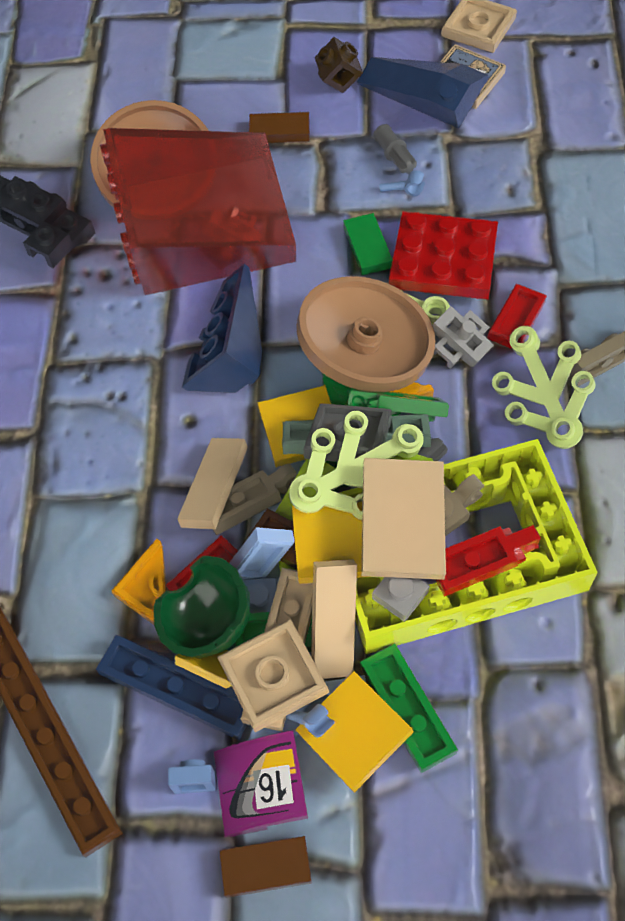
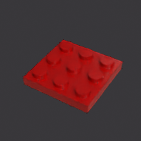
(444, 255)

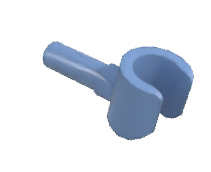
(412, 186)
(315, 721)

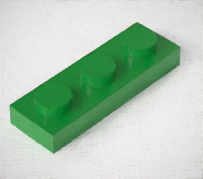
(399, 688)

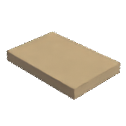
(403, 519)

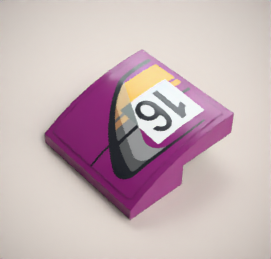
(260, 784)

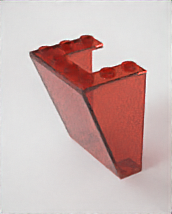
(196, 204)

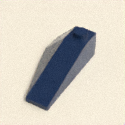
(429, 87)
(230, 341)

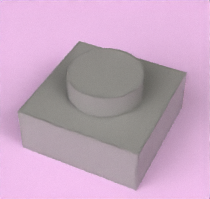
(400, 595)

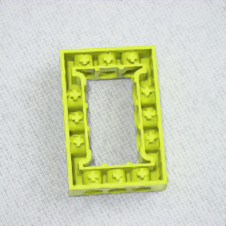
(550, 572)

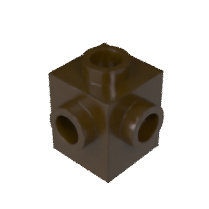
(338, 64)

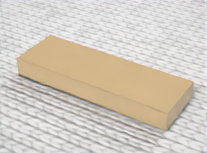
(212, 483)
(334, 617)

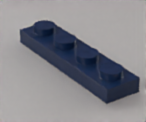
(172, 686)

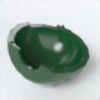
(205, 612)

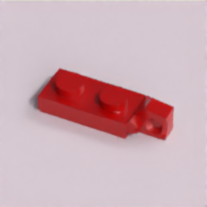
(486, 557)

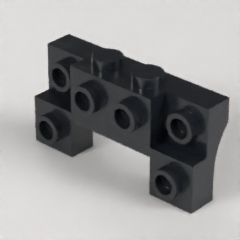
(43, 218)

